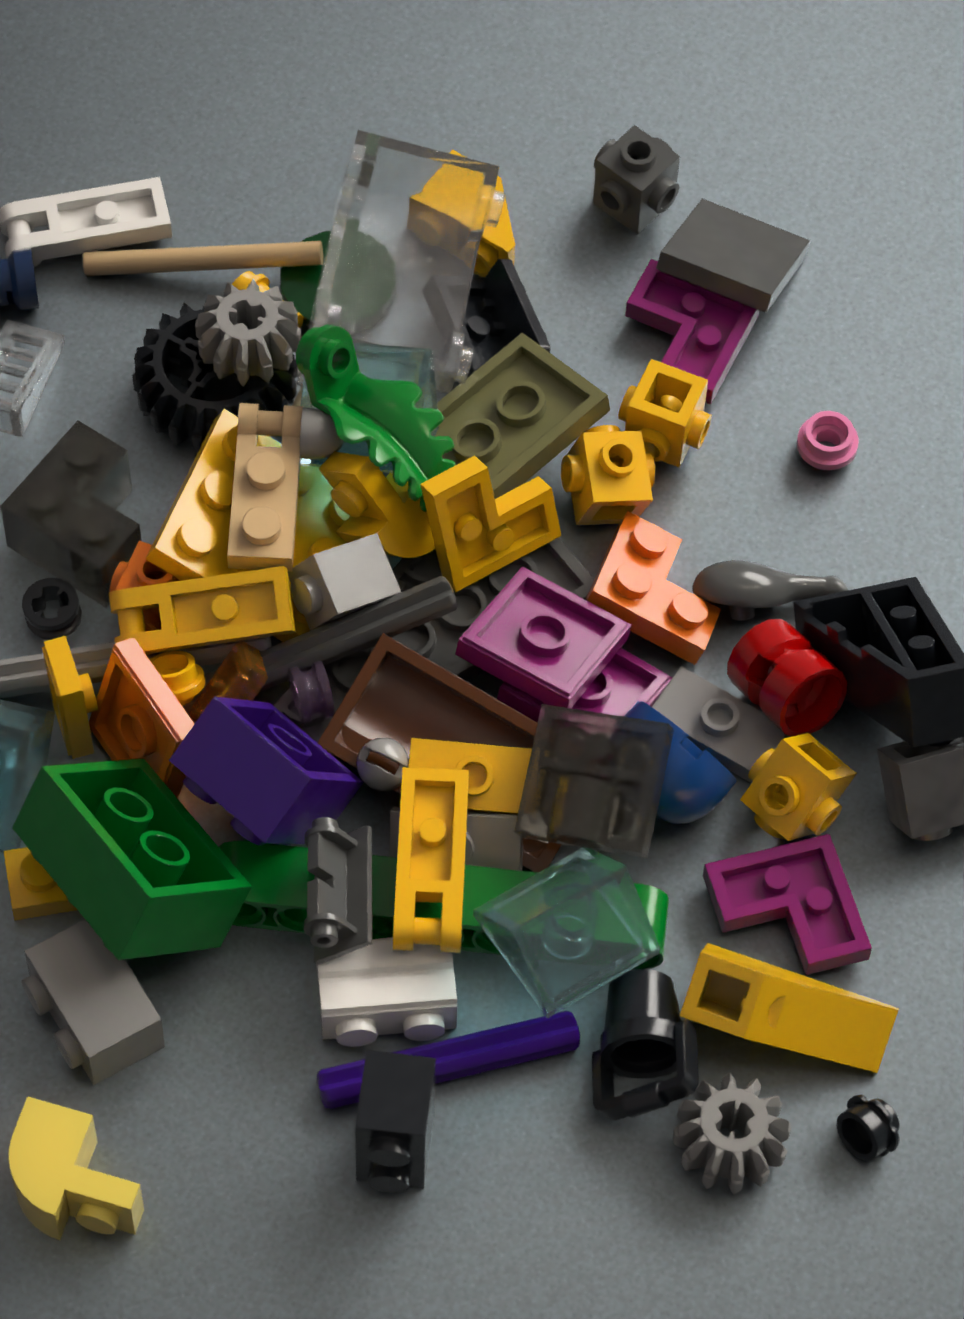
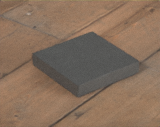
(733, 255)

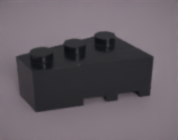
(894, 655)

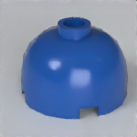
(693, 777)

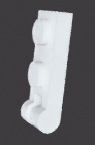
(87, 220)

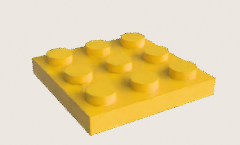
(198, 523)

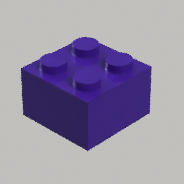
(262, 771)

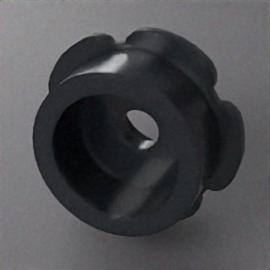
(868, 1127)

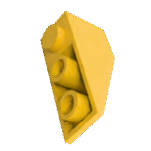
(787, 1009)

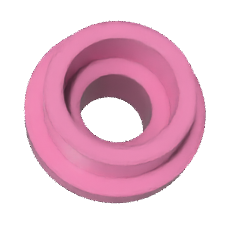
(828, 427)

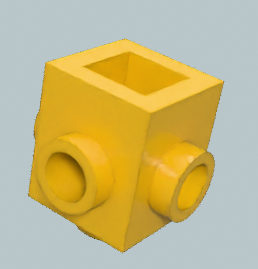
(668, 411)
(608, 475)
(797, 788)

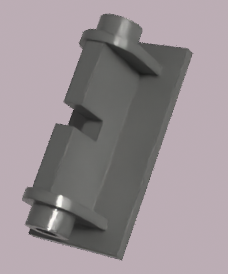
(341, 891)

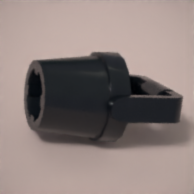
(643, 1041)

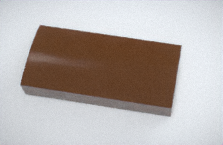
(412, 697)

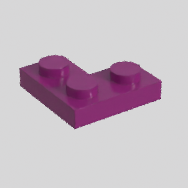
(705, 324)
(798, 884)

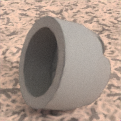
(317, 435)
(375, 776)

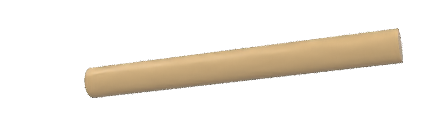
(203, 258)

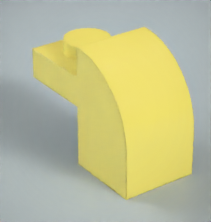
(53, 1178)

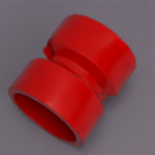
(786, 677)

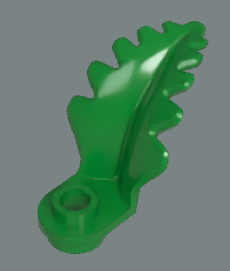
(373, 410)

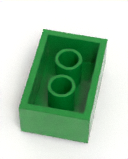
(131, 858)

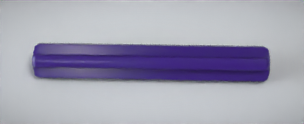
(465, 1054)

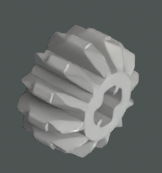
(248, 332)
(725, 1155)

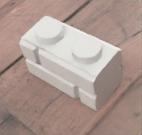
(387, 993)

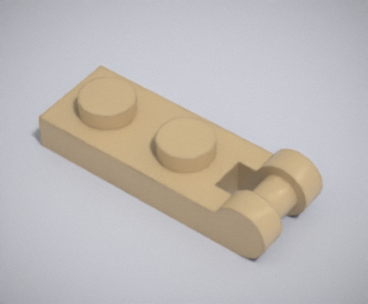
(265, 489)

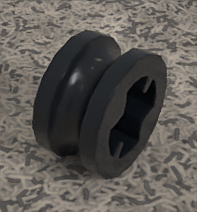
(68, 614)

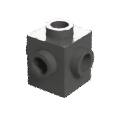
(635, 178)

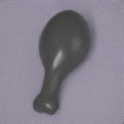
(756, 585)

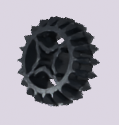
(190, 415)

